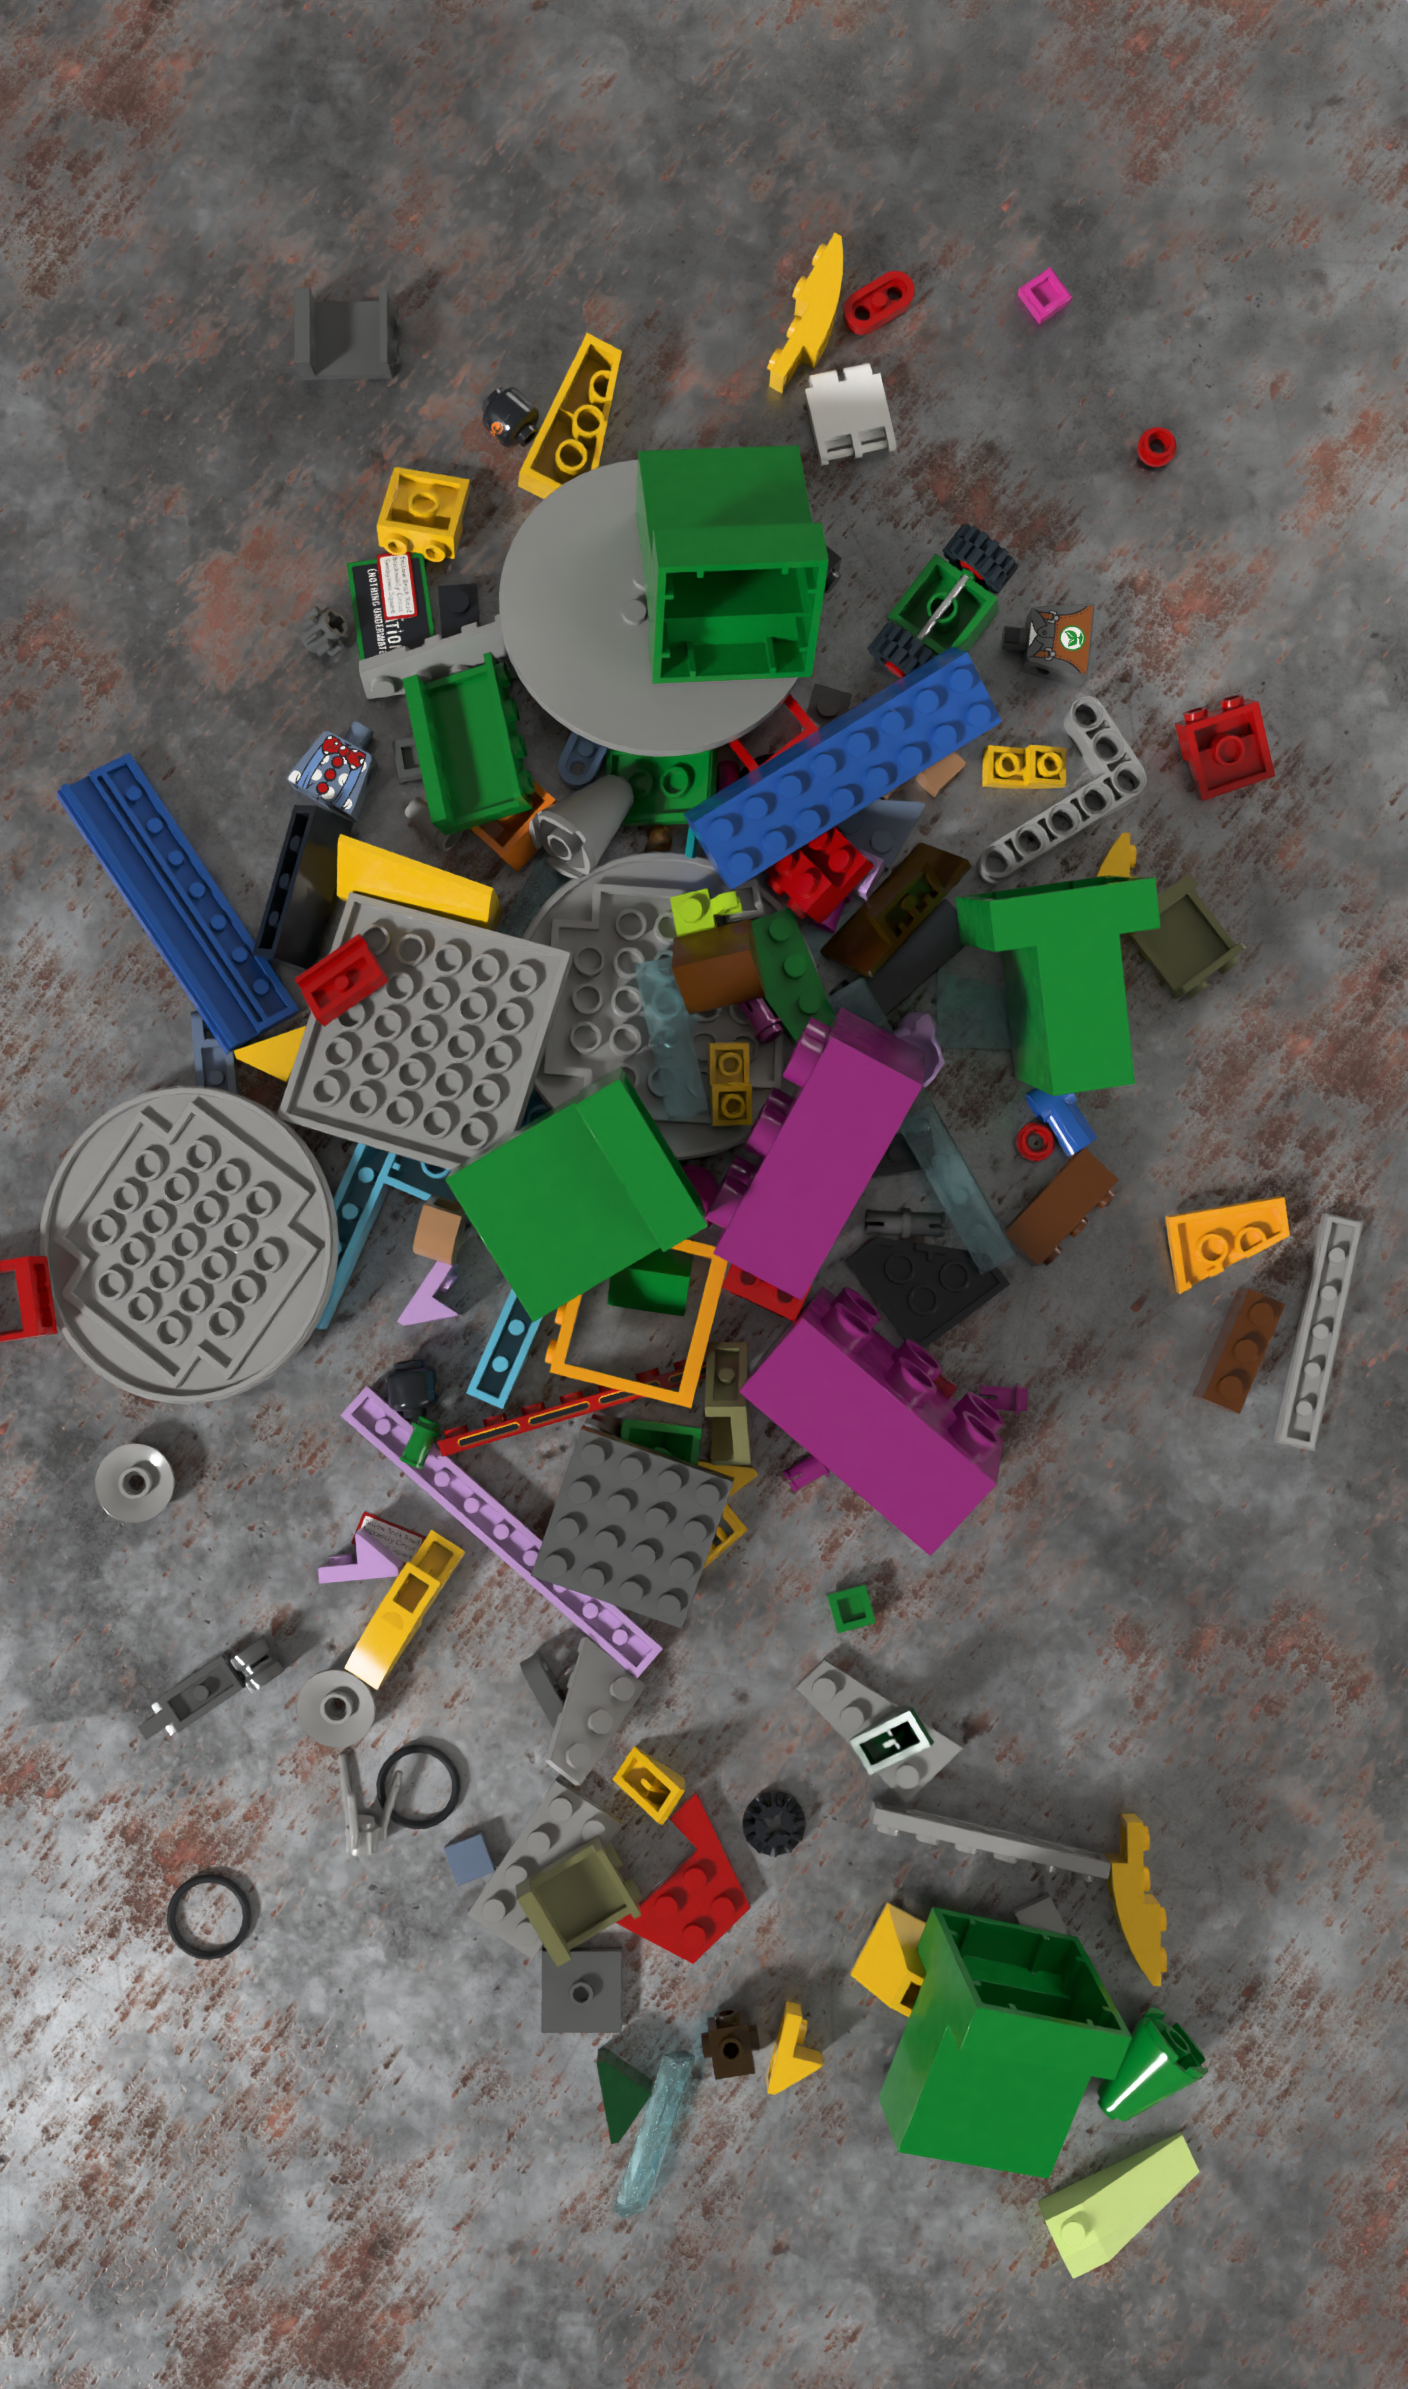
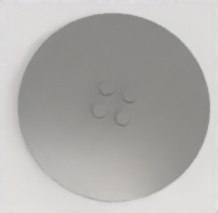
(581, 629)
(609, 925)
(189, 1244)

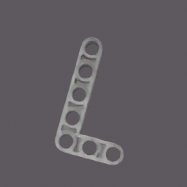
(1073, 807)

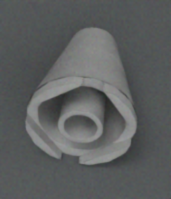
(582, 825)

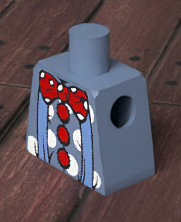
(337, 771)

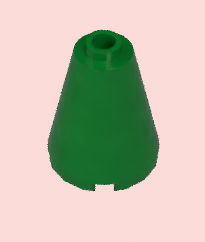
(1154, 2068)

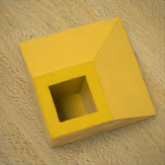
(890, 1961)

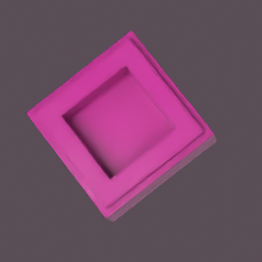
(1044, 295)

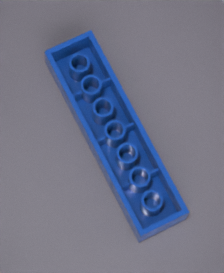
(843, 767)

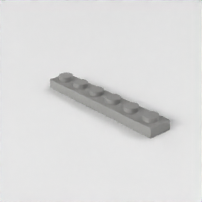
(1004, 1844)

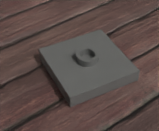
(583, 1992)

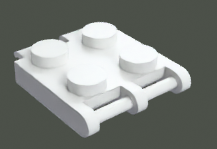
(849, 413)

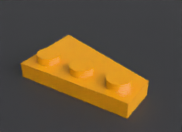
(1219, 1236)

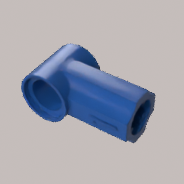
(1062, 1118)

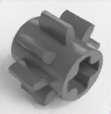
(323, 631)

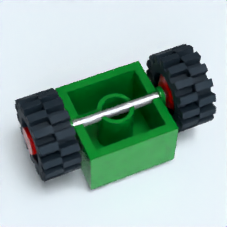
(945, 603)

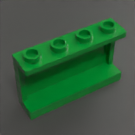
(469, 746)

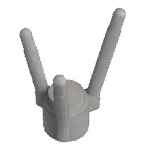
(361, 1830)

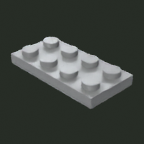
(554, 1829)

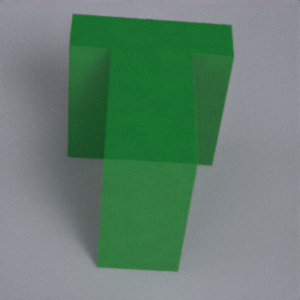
(729, 563)
(1064, 974)
(578, 1195)
(999, 2045)

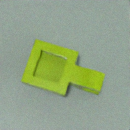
(698, 911)

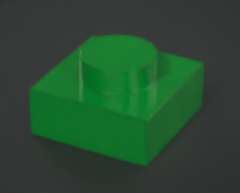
(851, 1608)

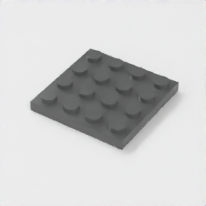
(632, 1526)

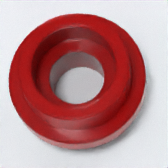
(1164, 439)
(1046, 1136)

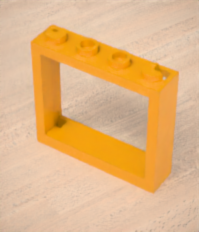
(567, 1316)

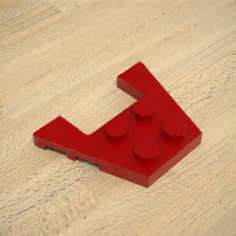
(698, 1897)

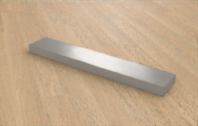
(1318, 1331)

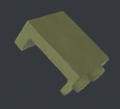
(1188, 943)
(730, 1411)
(578, 1897)

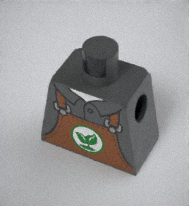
(1054, 642)

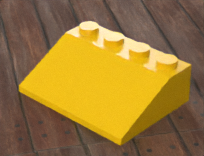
(414, 885)

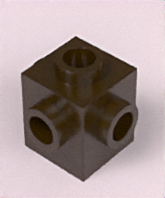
(730, 2043)

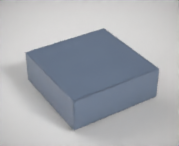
(469, 1858)

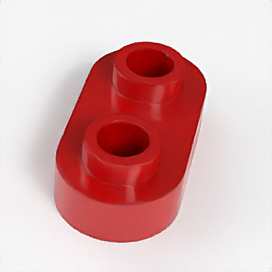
(875, 302)

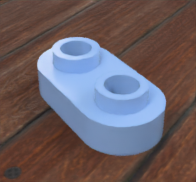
(583, 752)

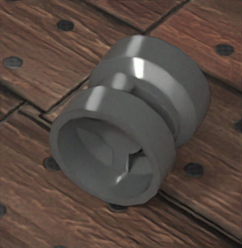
(261, 1673)

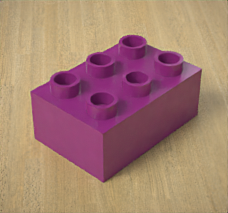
(815, 1149)
(879, 1417)

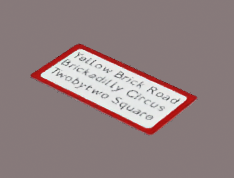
(397, 586)
(397, 1539)

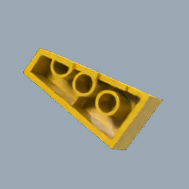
(576, 423)

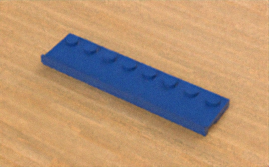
(177, 902)

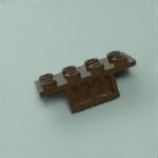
(895, 909)

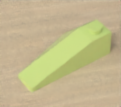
(1110, 2207)

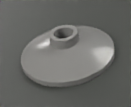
(115, 1485)
(324, 1720)

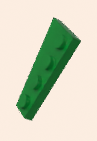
(789, 974)

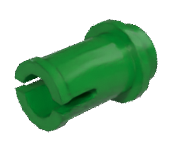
(420, 1442)

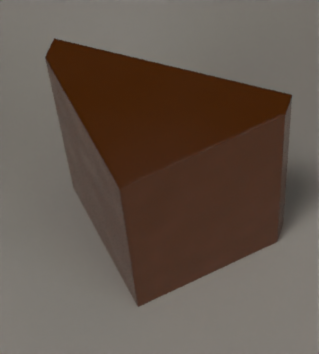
(718, 967)

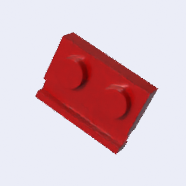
(341, 980)

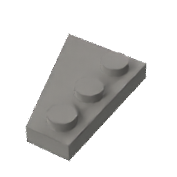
(594, 1709)

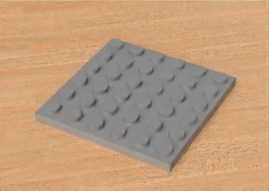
(440, 1050)

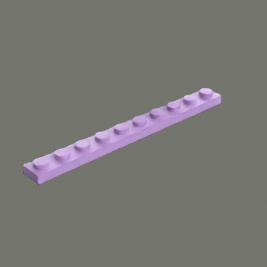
(499, 1531)

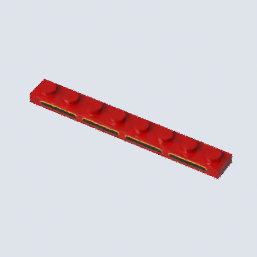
(571, 1406)

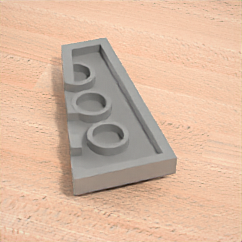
(434, 659)
(854, 1706)

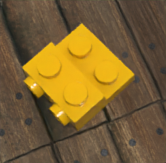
(423, 514)

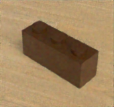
(1061, 1208)
(1239, 1350)

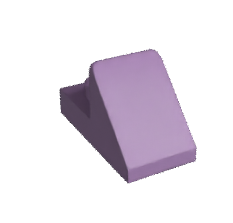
(425, 1305)
(372, 1562)

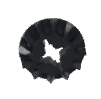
(768, 1806)

